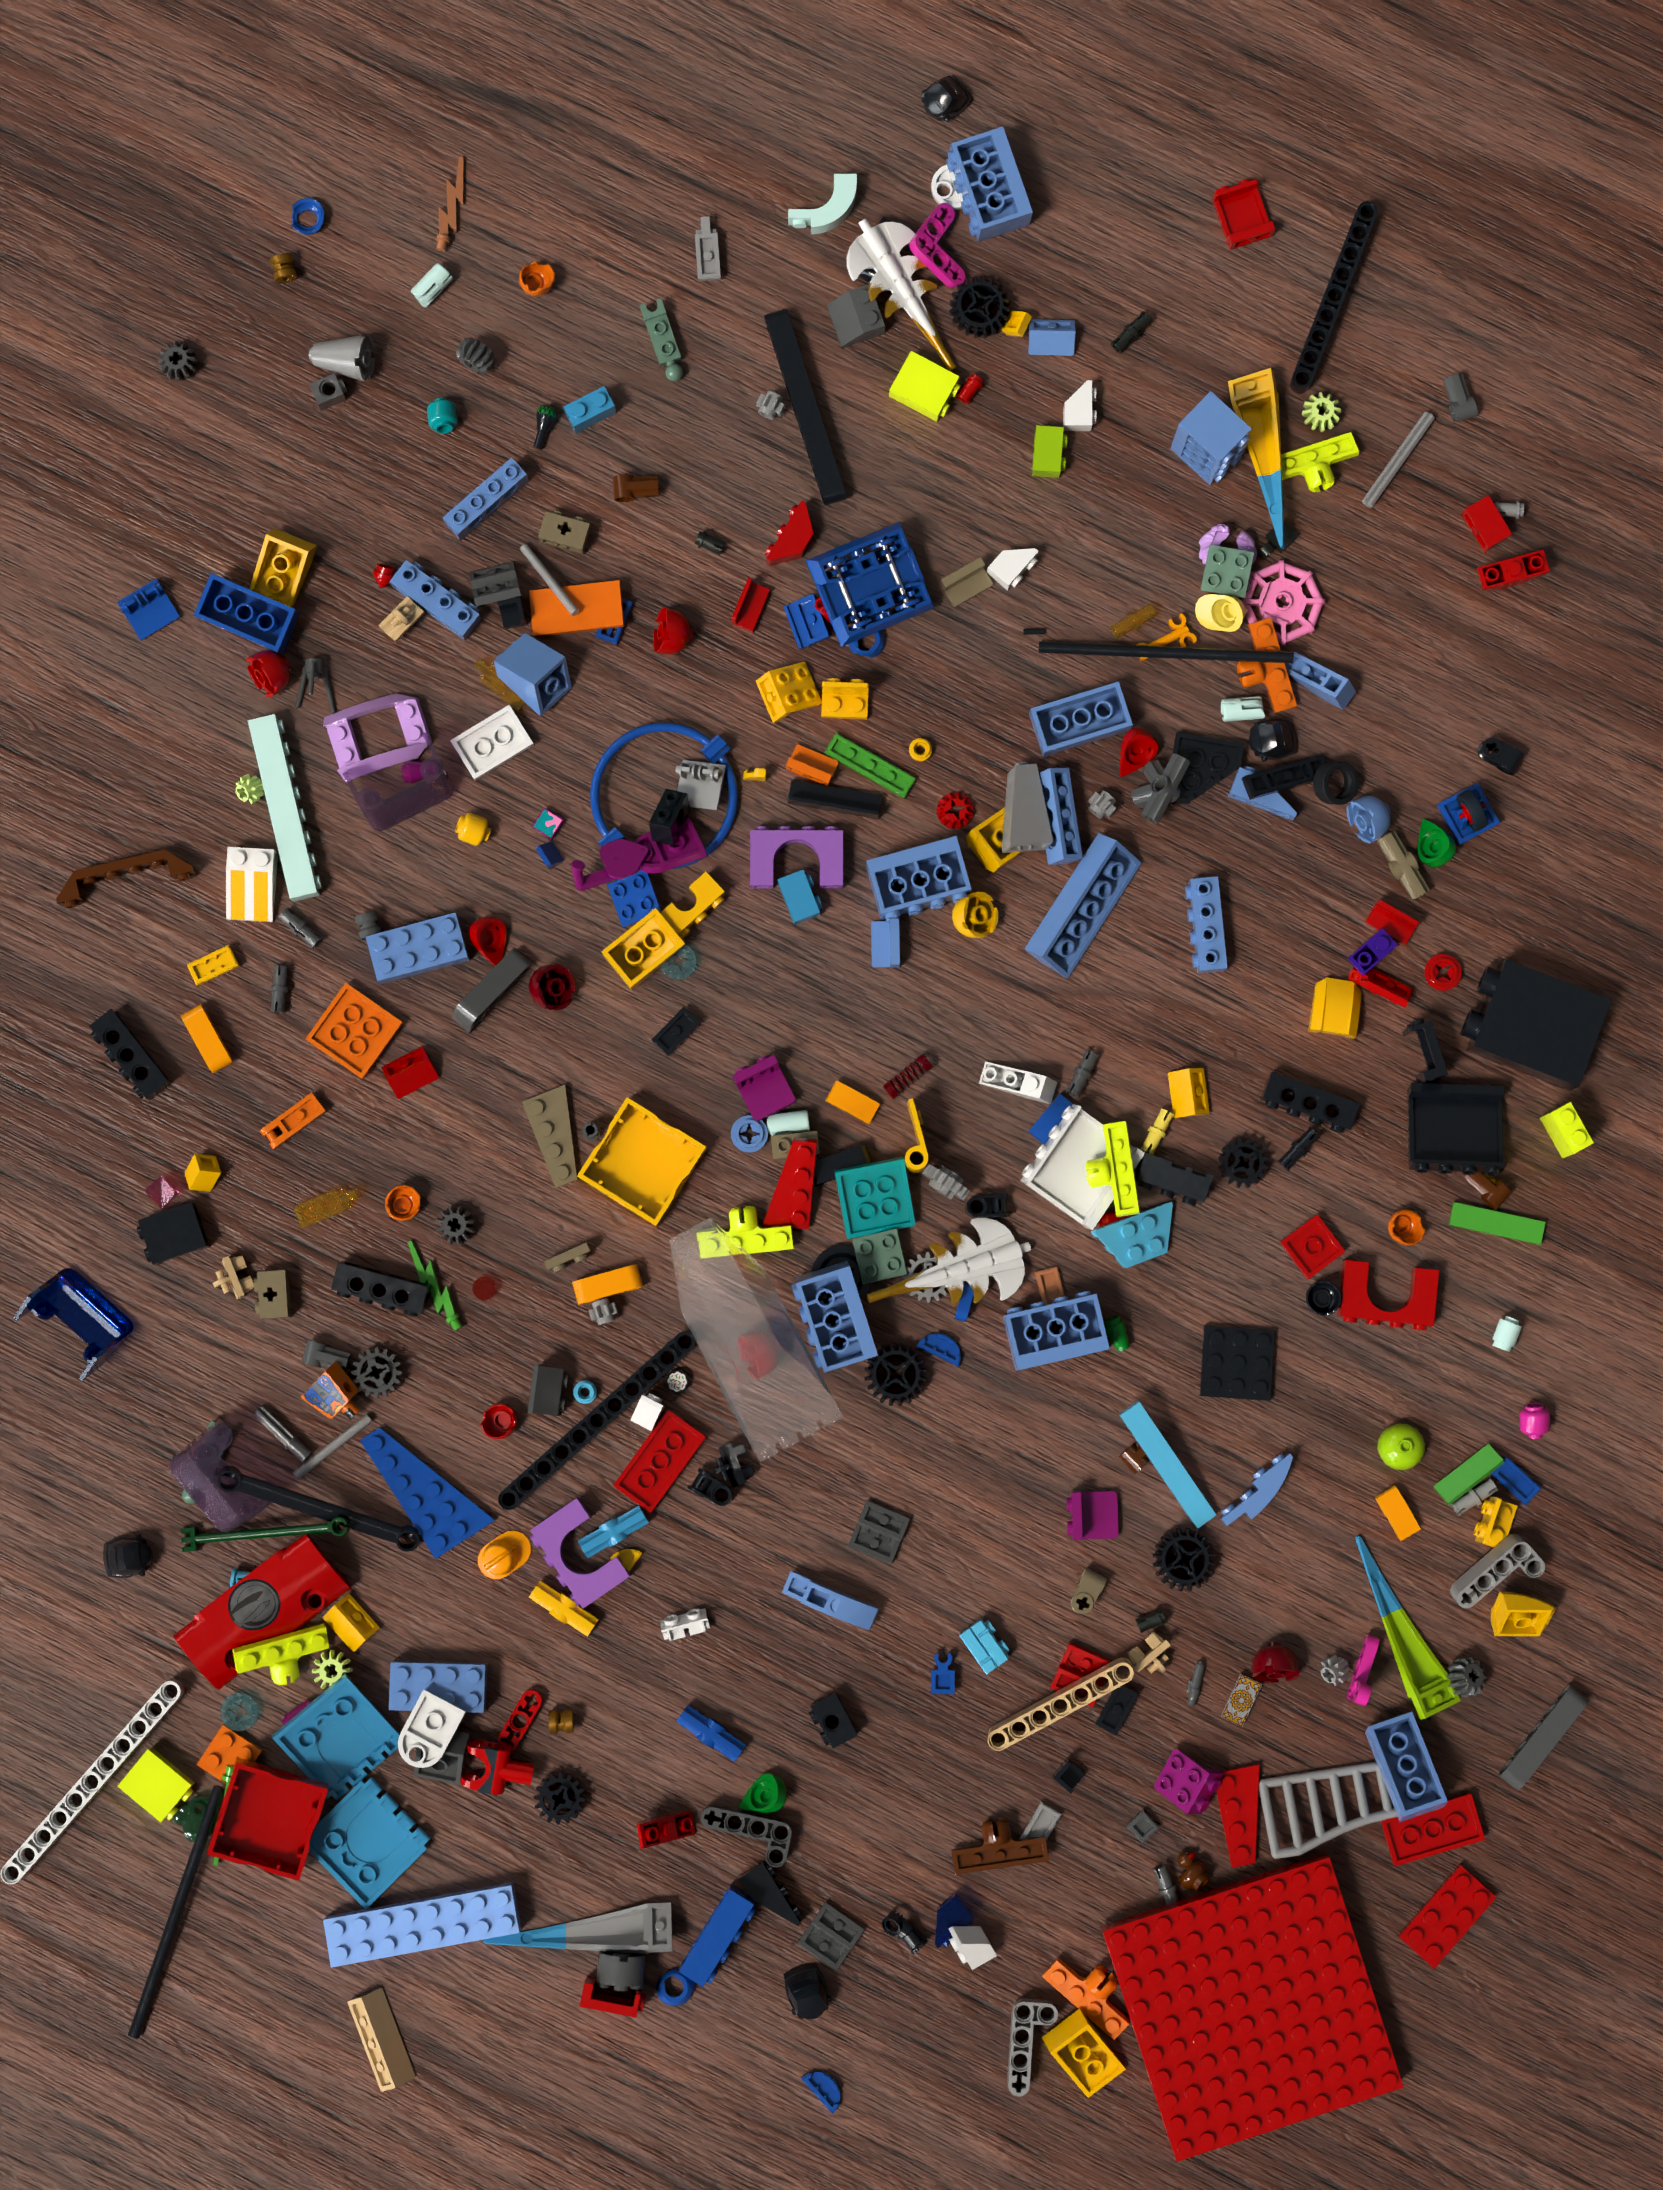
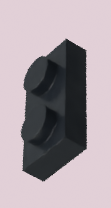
(675, 1031)
(1116, 1709)

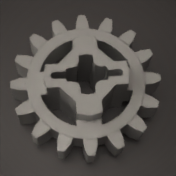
(945, 1182)
(927, 1261)

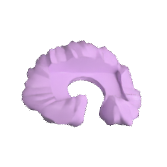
(1220, 533)

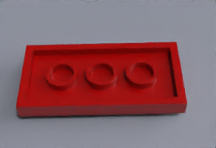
(659, 1461)
(1434, 1831)
(1446, 1916)

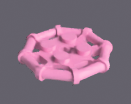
(1294, 597)

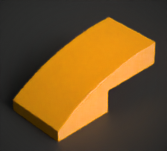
(852, 1102)
(1397, 1513)

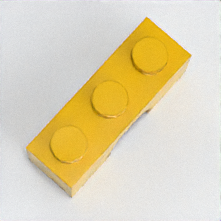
(707, 895)

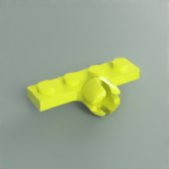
(1315, 460)
(1116, 1169)
(756, 1238)
(281, 1653)

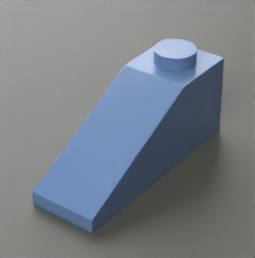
(1321, 681)
(1271, 803)

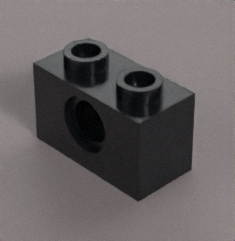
(669, 817)
(832, 1706)

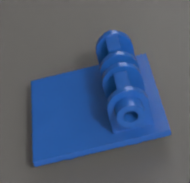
(148, 609)
(633, 897)

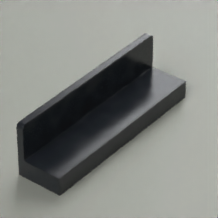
(834, 799)

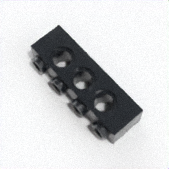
(156, 1079)
(1345, 1108)
(417, 1291)

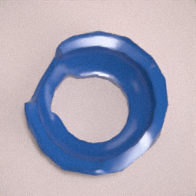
(307, 205)
(875, 650)
(688, 1988)

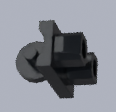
(729, 1465)

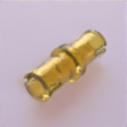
(1133, 621)

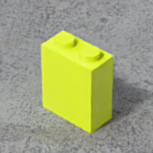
(925, 386)
(1566, 1130)
(157, 1785)

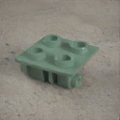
(1227, 571)
(879, 1256)

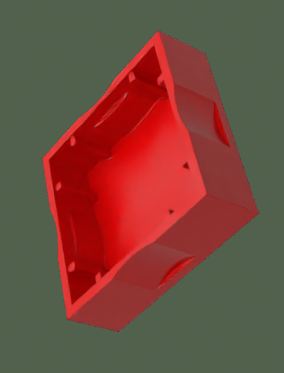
(267, 1818)

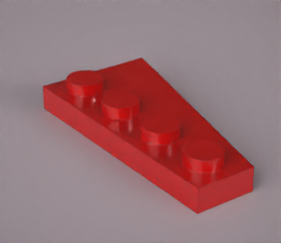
(794, 1187)
(1238, 1812)

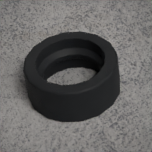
(1350, 787)

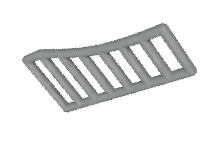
(1343, 1826)

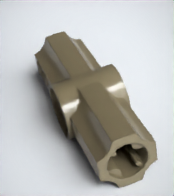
(1403, 865)

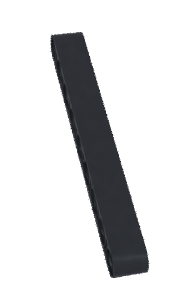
(1337, 287)
(805, 407)

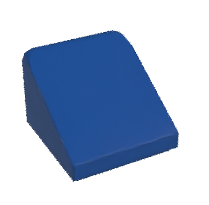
(549, 855)

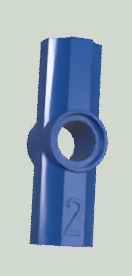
(711, 1733)

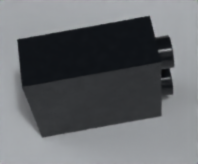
(1535, 1024)

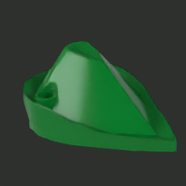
(1435, 844)
(765, 1795)

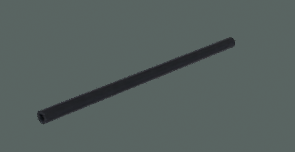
(1166, 652)
(176, 1911)

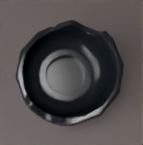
(1323, 1298)

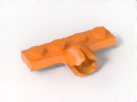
(1272, 675)
(1089, 1995)

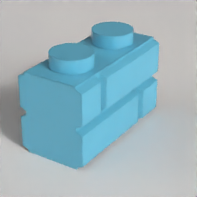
(984, 1646)

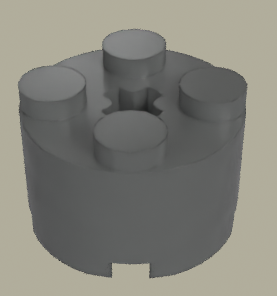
(620, 1970)

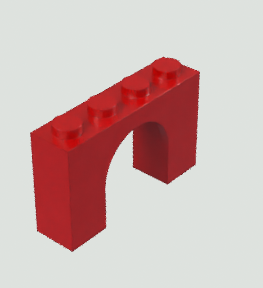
(1417, 1311)

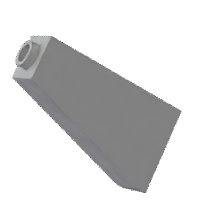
(1025, 813)

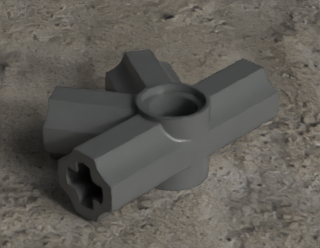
(1161, 788)

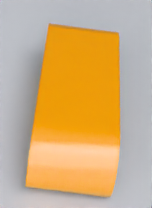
(207, 1038)
(607, 1284)

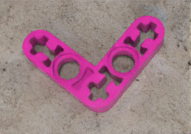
(930, 243)
(1358, 1689)

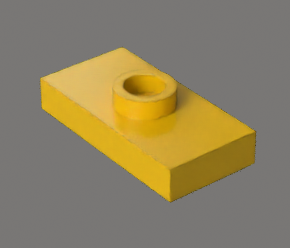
(213, 965)

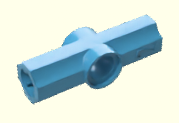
(613, 1531)

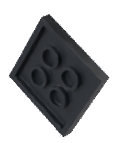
(1237, 1363)

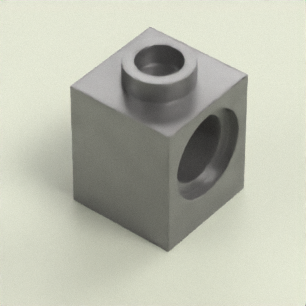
(326, 401)

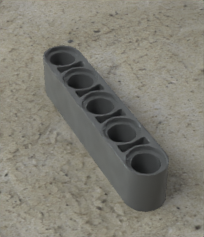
(1543, 1737)

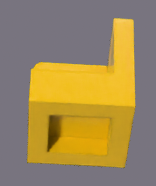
(202, 1172)

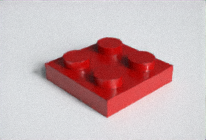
(1312, 1246)

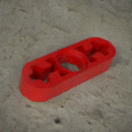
(523, 1702)

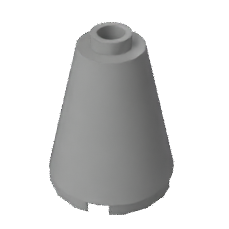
(345, 356)

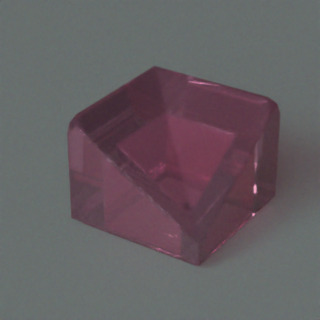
(161, 1192)

